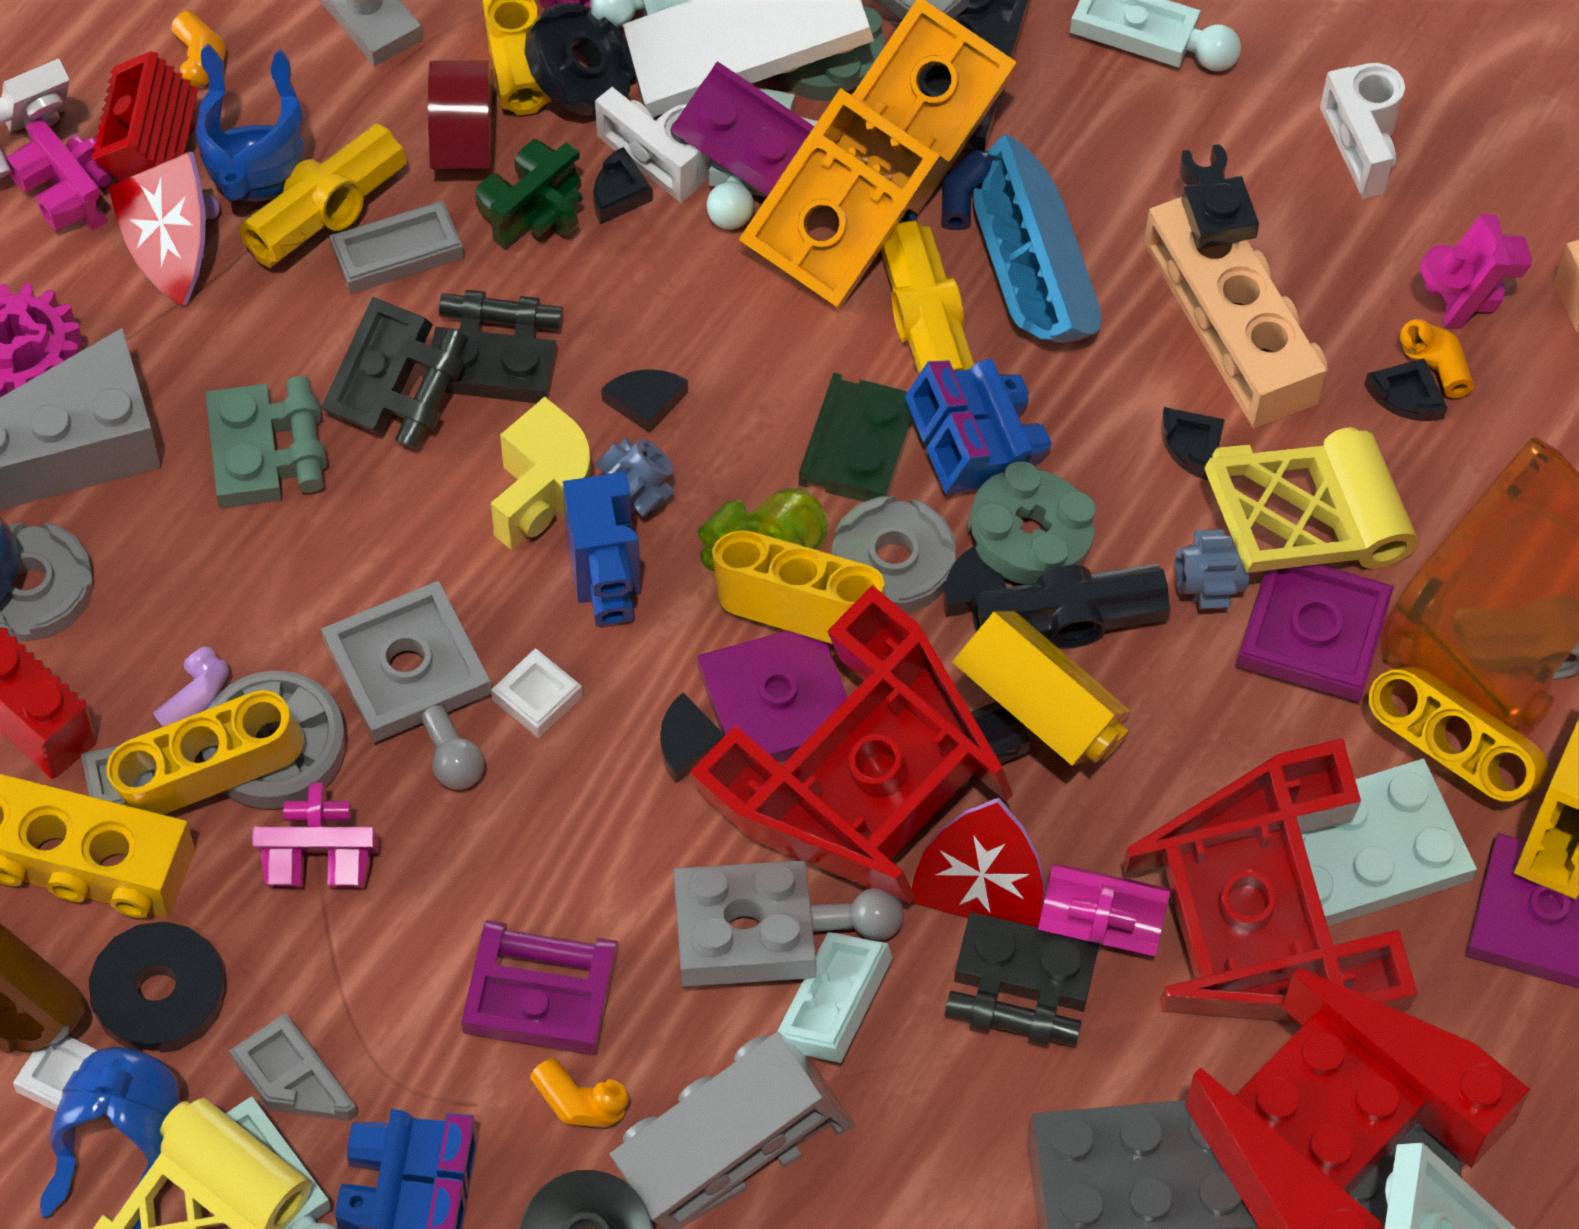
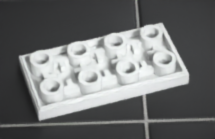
(750, 37)

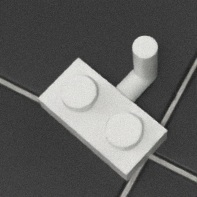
(32, 96)

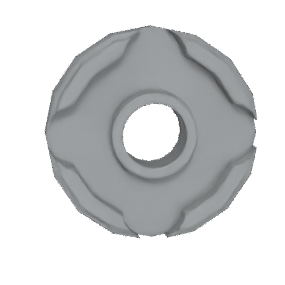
(909, 525)
(64, 590)

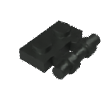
(501, 364)
(379, 365)
(1024, 964)

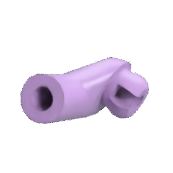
(208, 676)

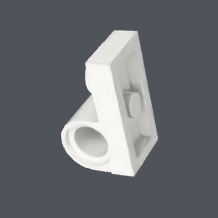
(1362, 114)
(651, 144)

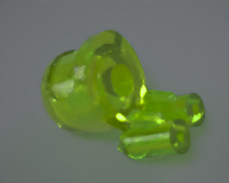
(784, 515)

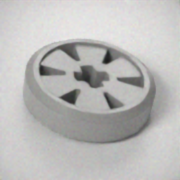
(322, 732)

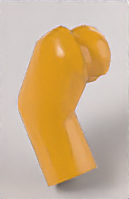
(196, 35)
(1441, 352)
(576, 1105)

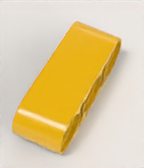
(787, 583)
(1427, 725)
(175, 746)

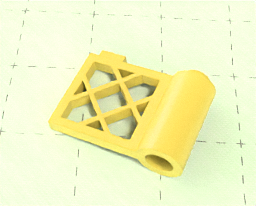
(1355, 502)
(216, 1168)

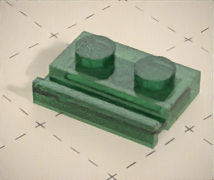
(857, 440)

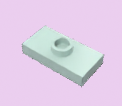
(834, 1003)

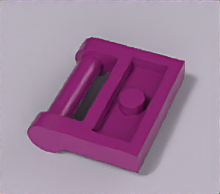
(536, 1004)

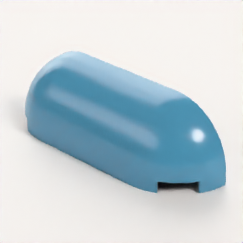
(1034, 247)

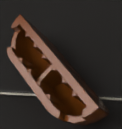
(35, 999)

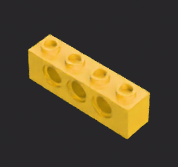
(154, 845)

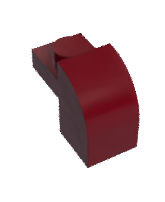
(460, 114)

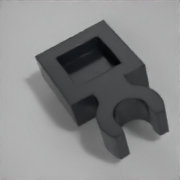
(1216, 206)

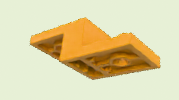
(878, 152)

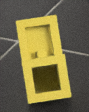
(541, 454)

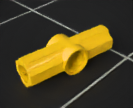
(506, 33)
(323, 195)
(923, 300)

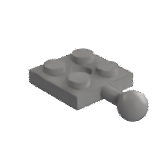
(399, 700)
(783, 940)

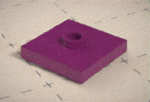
(1316, 628)
(773, 689)
(1524, 922)

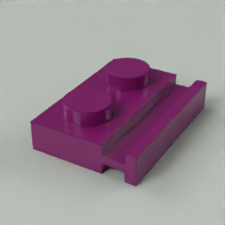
(742, 128)

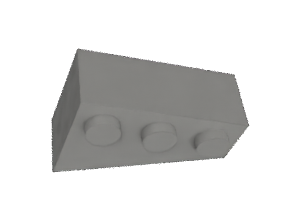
(75, 426)
(728, 1131)

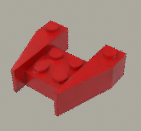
(870, 767)
(1252, 895)
(1343, 1101)

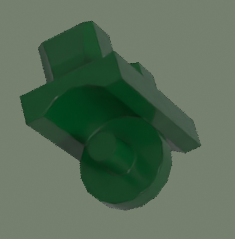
(538, 200)

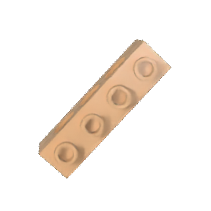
(1206, 289)

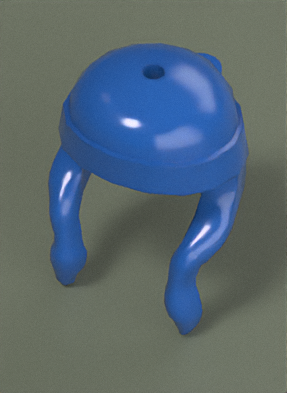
(250, 159)
(130, 1090)

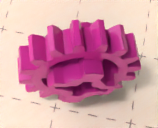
(25, 344)

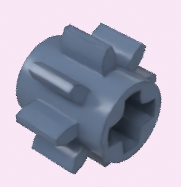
(645, 469)
(1210, 569)

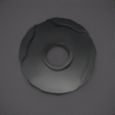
(557, 70)
(149, 952)

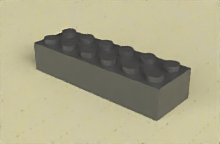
(1155, 1171)

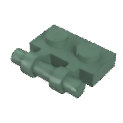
(244, 443)

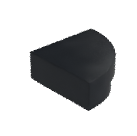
(619, 187)
(1407, 391)
(645, 395)
(1191, 439)
(969, 576)
(686, 737)

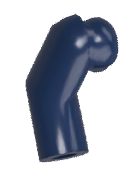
(960, 185)

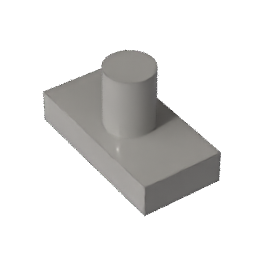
(376, 26)

